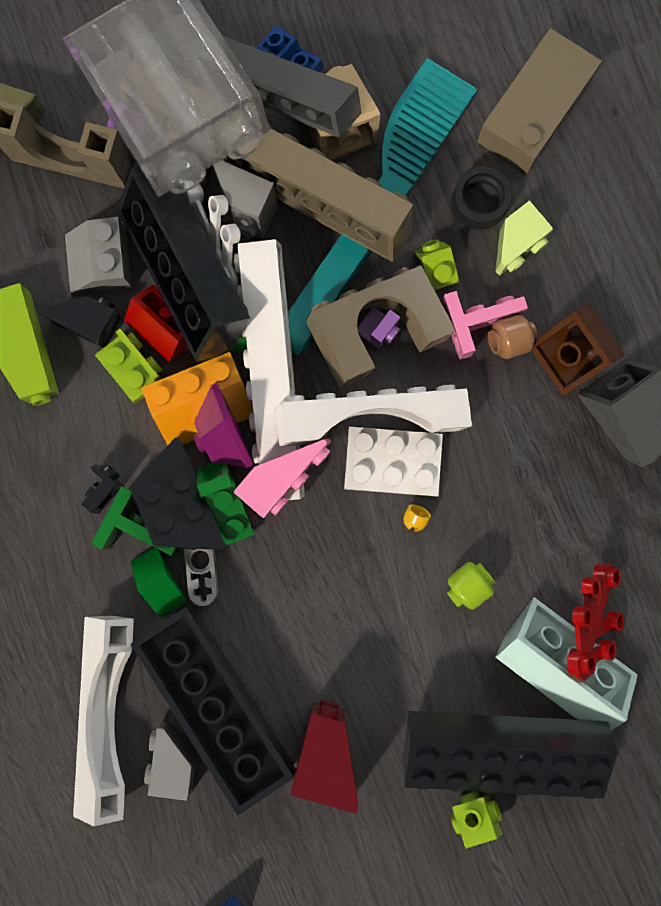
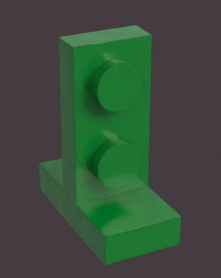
(228, 510)
(118, 519)

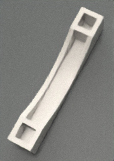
(435, 411)
(98, 775)

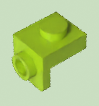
(438, 263)

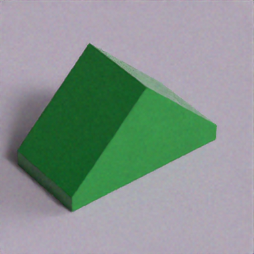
(157, 582)

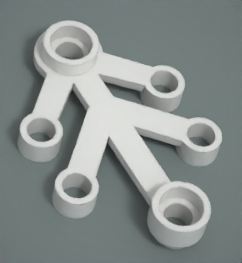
(229, 233)

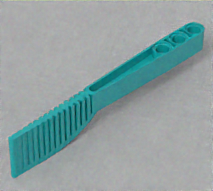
(411, 139)

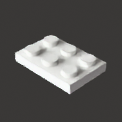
(393, 461)

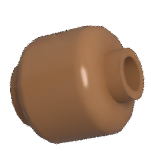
(512, 336)

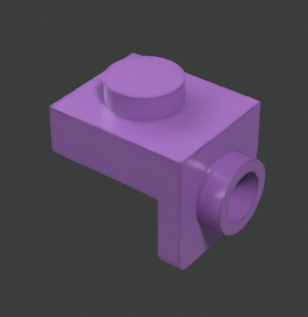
(379, 328)

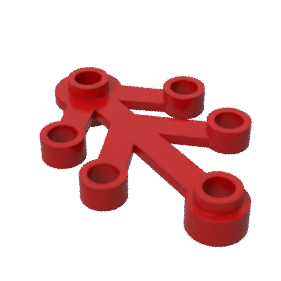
(583, 658)

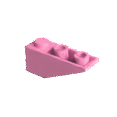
(271, 481)

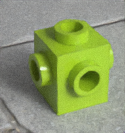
(473, 830)

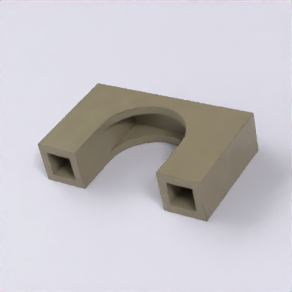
(98, 156)
(406, 294)

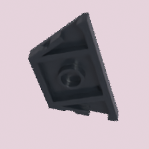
(172, 503)

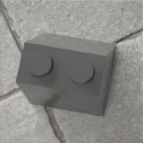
(629, 409)

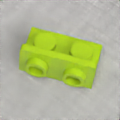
(128, 365)

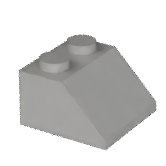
(249, 198)
(98, 257)

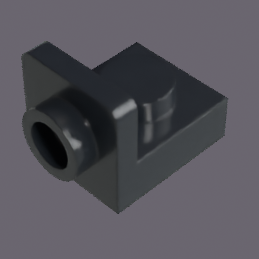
(102, 493)

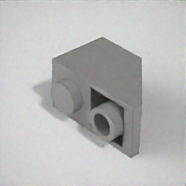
(172, 765)

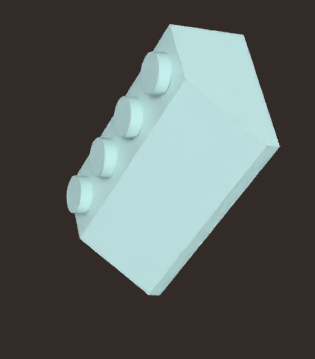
(538, 652)

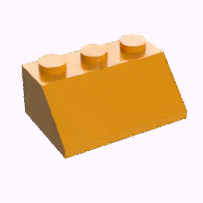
(179, 397)

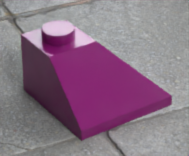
(219, 431)

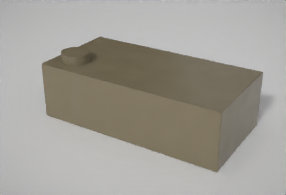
(538, 100)

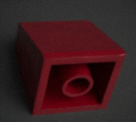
(325, 760)

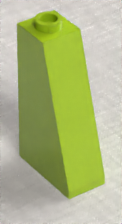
(23, 348)

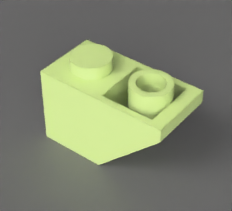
(520, 234)

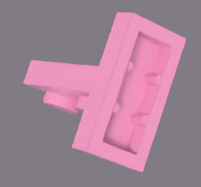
(477, 318)

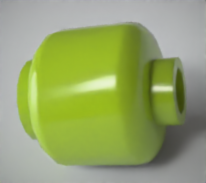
(470, 585)

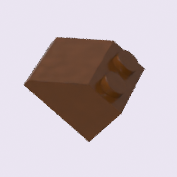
(576, 349)

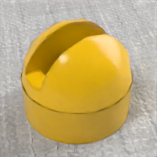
(416, 517)

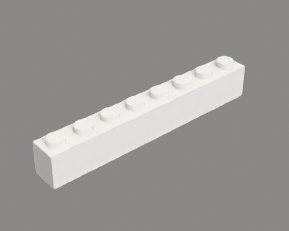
(268, 345)

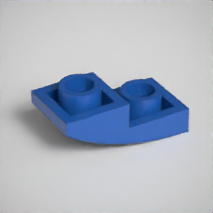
(287, 47)

